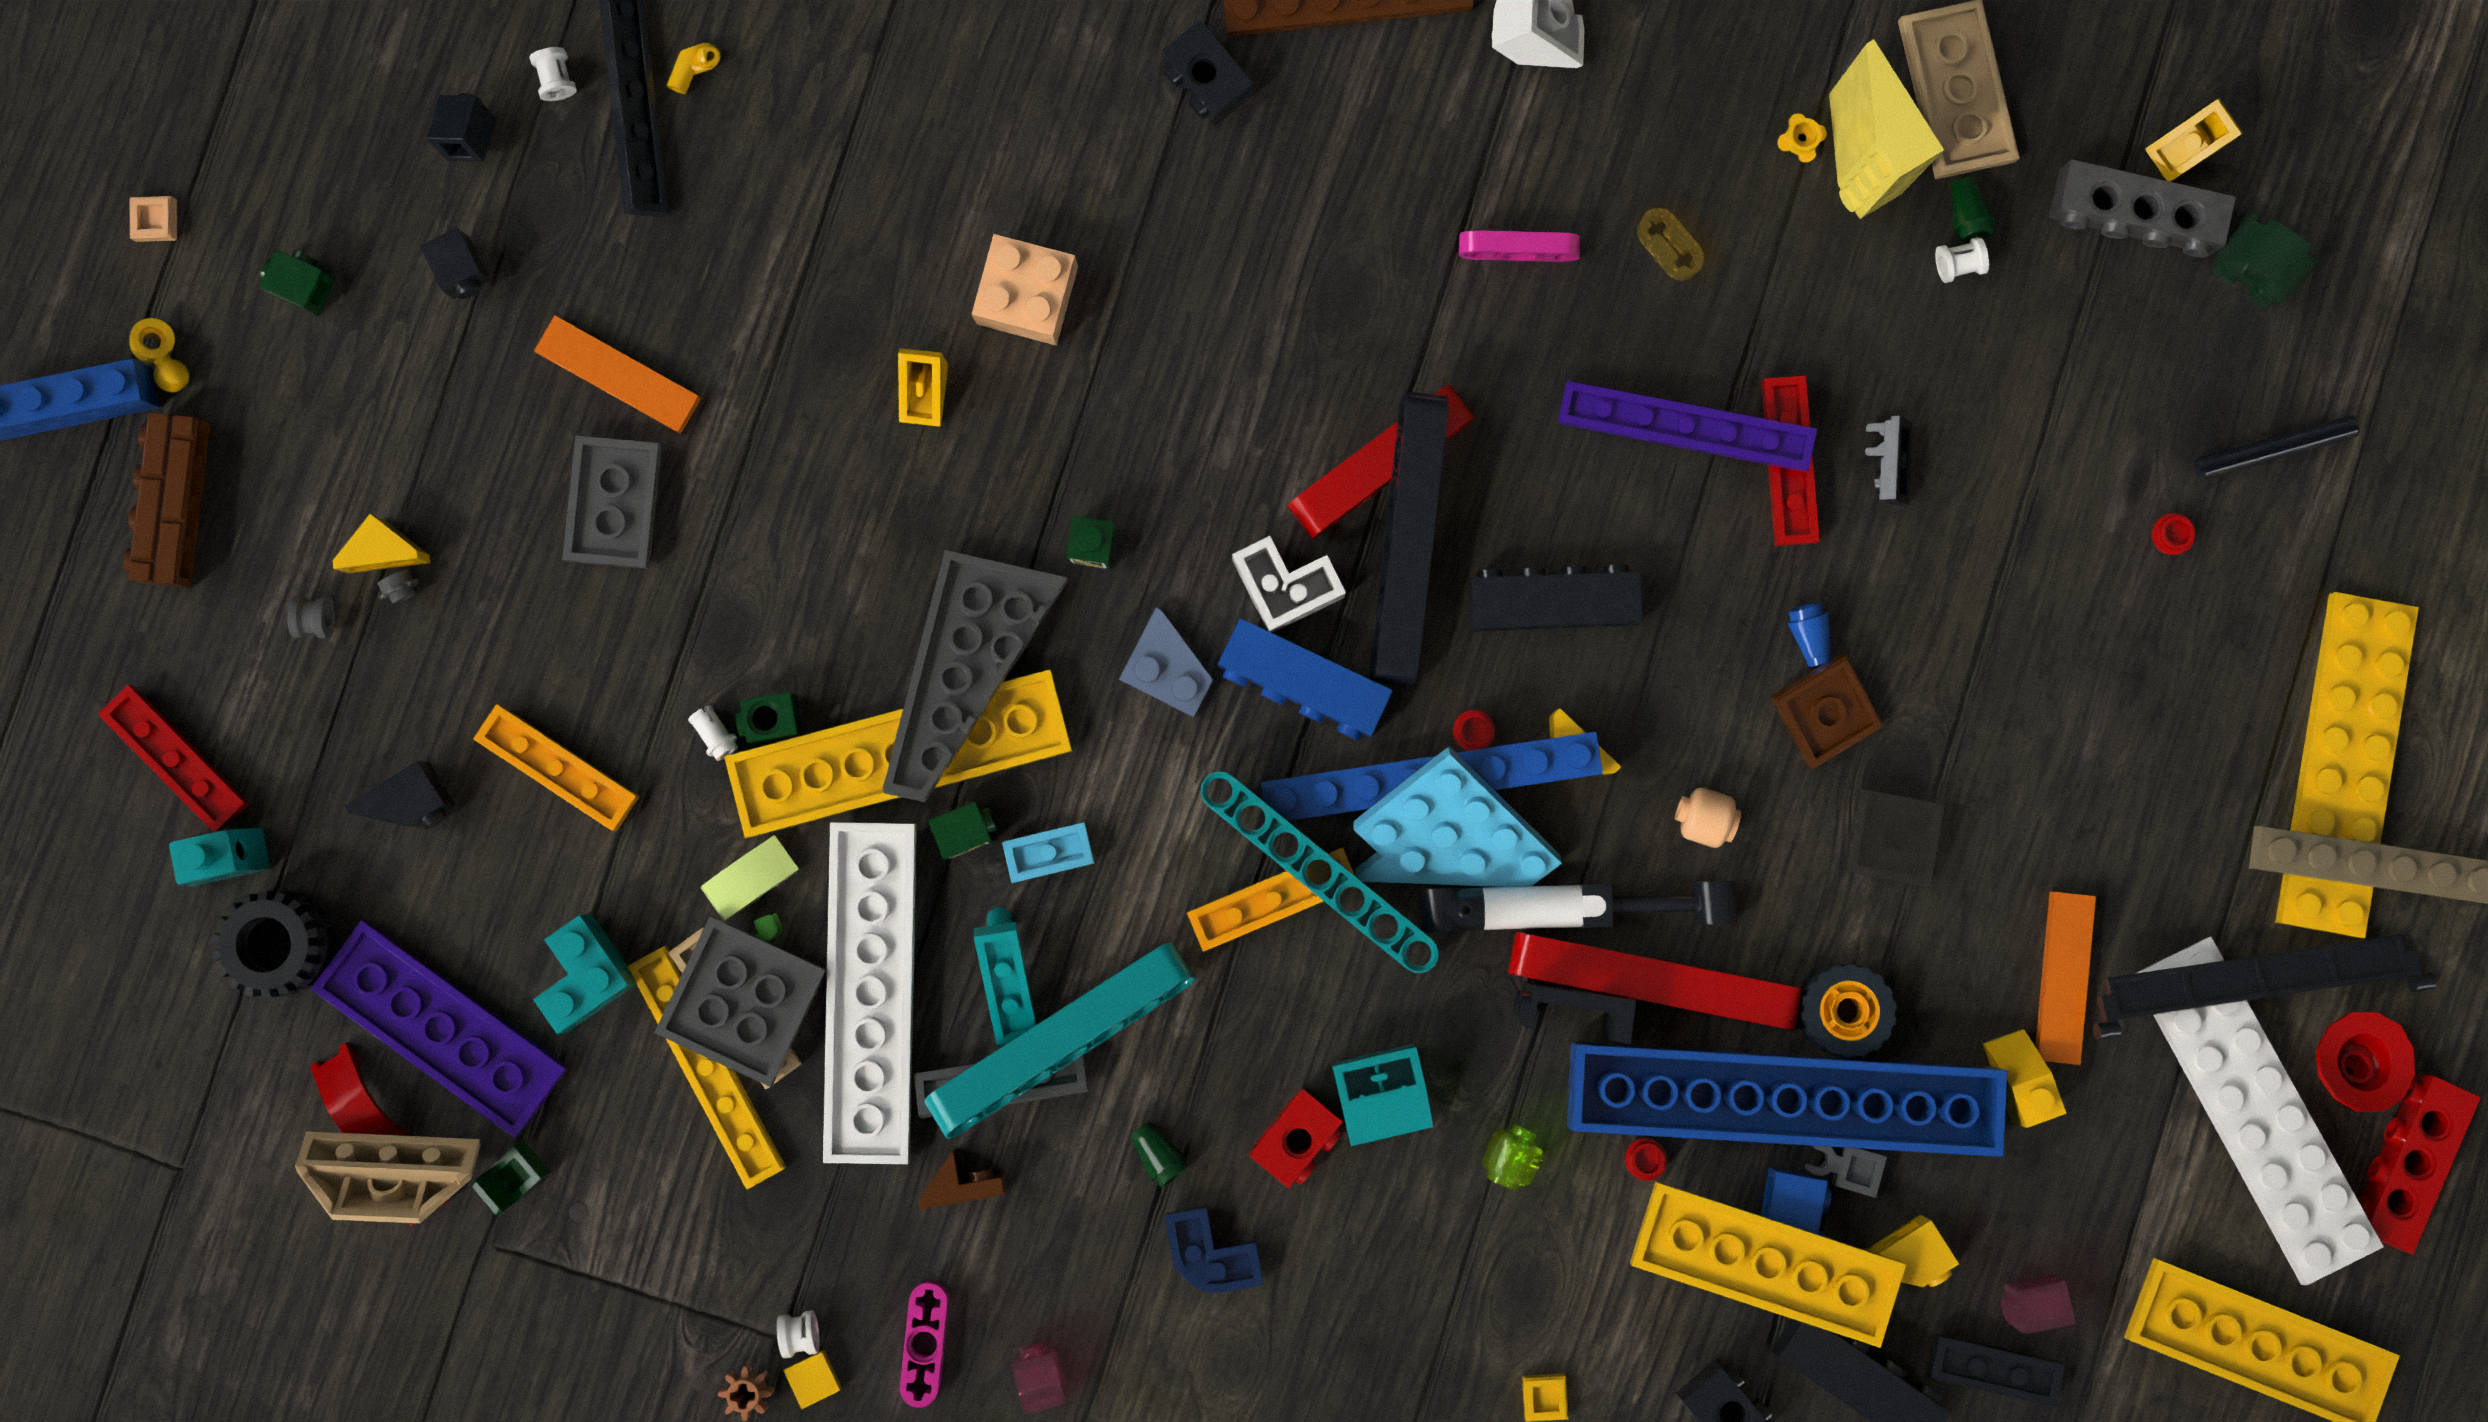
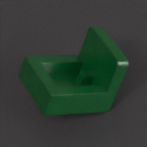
(510, 1178)

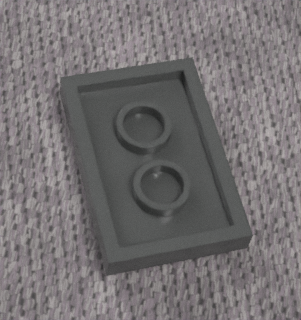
(612, 502)

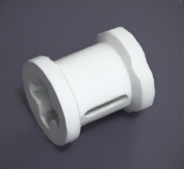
(553, 74)
(1962, 259)

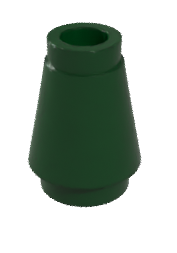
(1970, 211)
(1159, 1156)

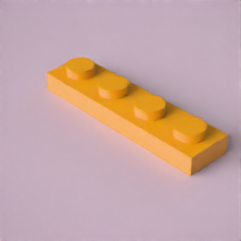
(556, 767)
(1260, 904)

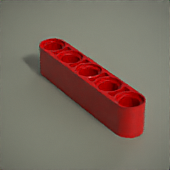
(1363, 474)

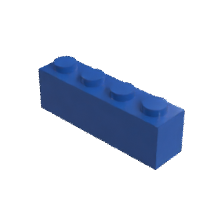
(76, 398)
(1305, 679)

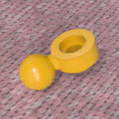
(169, 373)

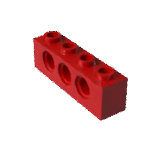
(2434, 1153)

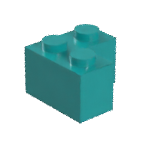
(594, 974)

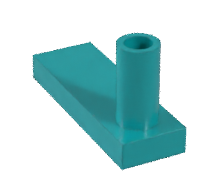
(1004, 976)

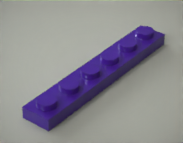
(1687, 426)

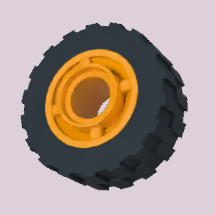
(1873, 1010)

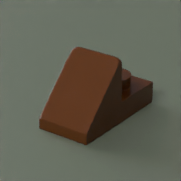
(950, 1187)

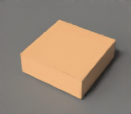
(153, 218)

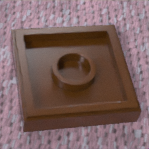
(1826, 711)

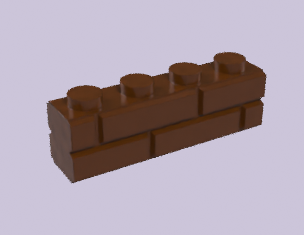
(167, 500)

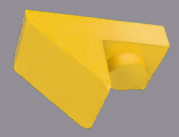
(2194, 140)

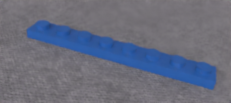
(1498, 766)

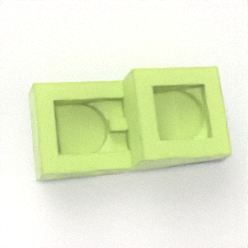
(749, 878)

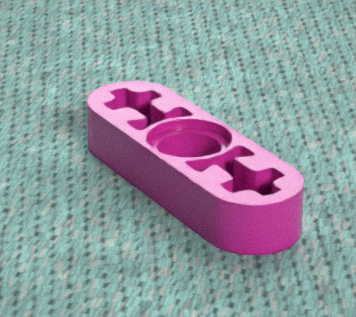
(1519, 246)
(932, 1376)

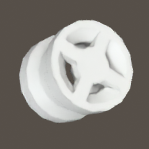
(798, 1334)

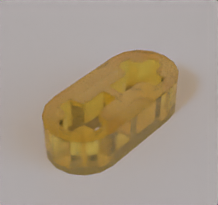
(1677, 237)

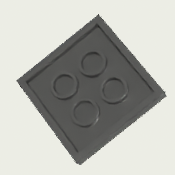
(740, 1001)

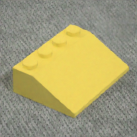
(1877, 134)

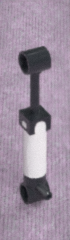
(1564, 906)

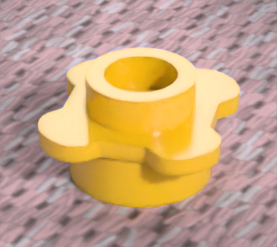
(1802, 126)

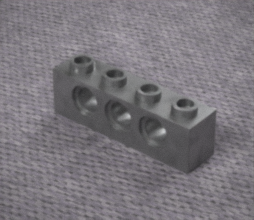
(2205, 210)

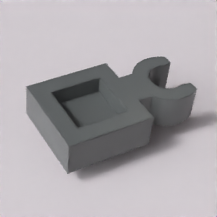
(1852, 1169)

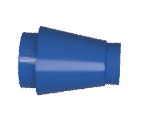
(1812, 632)

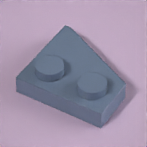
(1167, 667)

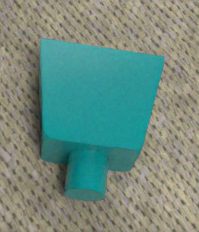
(215, 857)

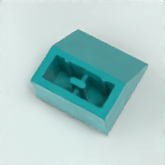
(1382, 1094)

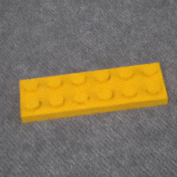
(1768, 1264)
(2260, 1345)

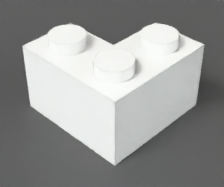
(1281, 595)

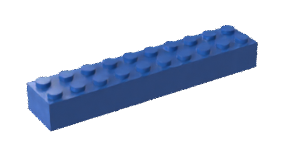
(1787, 1099)

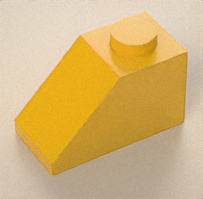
(2030, 1084)
(1921, 1249)

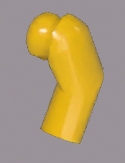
(692, 62)

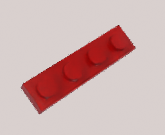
(1790, 490)
(173, 758)

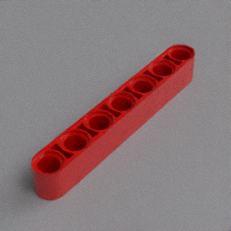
(1655, 981)

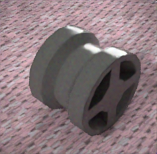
(311, 617)

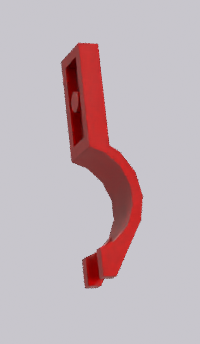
(349, 1099)

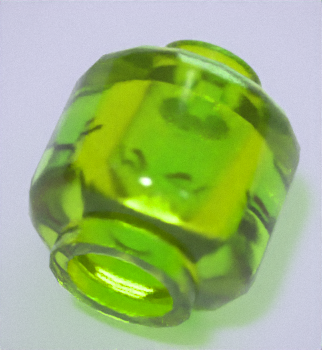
(1512, 1157)

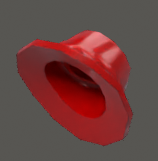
(2373, 1053)

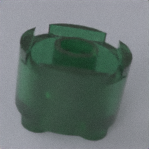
(2265, 260)

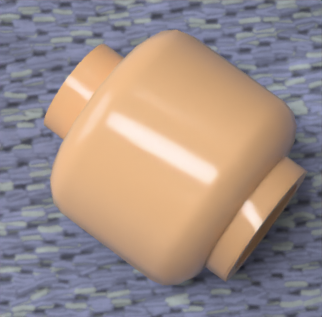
(1708, 817)

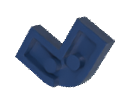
(1203, 1265)

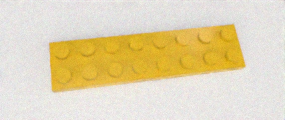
(2349, 751)
(849, 763)

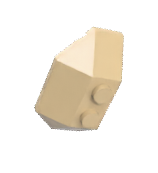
(384, 1174)

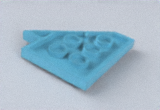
(1451, 831)

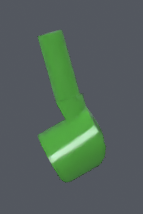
(768, 927)

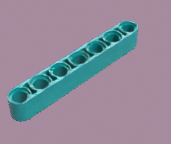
(1339, 878)
(1059, 1040)

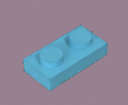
(1048, 852)

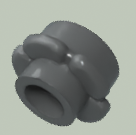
(398, 586)

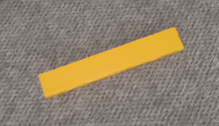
(712, 1082)

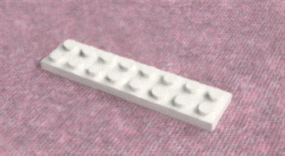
(869, 993)
(2267, 1130)

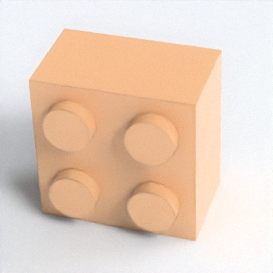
(1025, 289)

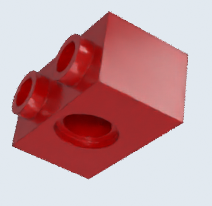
(1301, 1112)

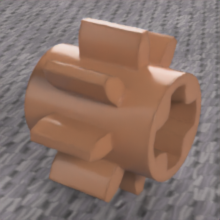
(737, 1401)

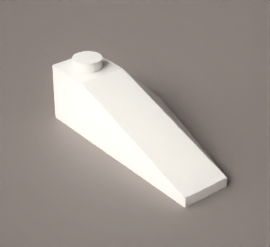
(1539, 32)

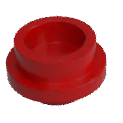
(2173, 534)
(1473, 730)
(1645, 1159)

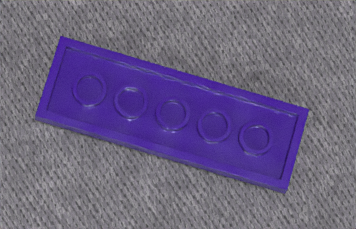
(439, 1028)

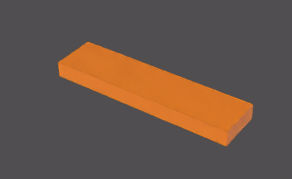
(617, 374)
(2065, 977)

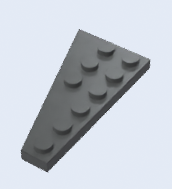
(969, 644)

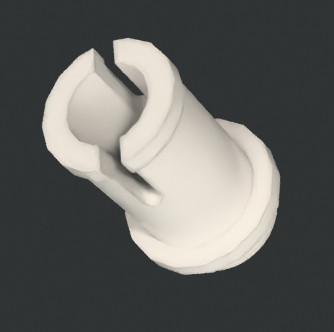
(713, 733)

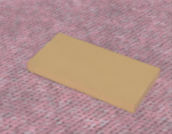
(1959, 87)

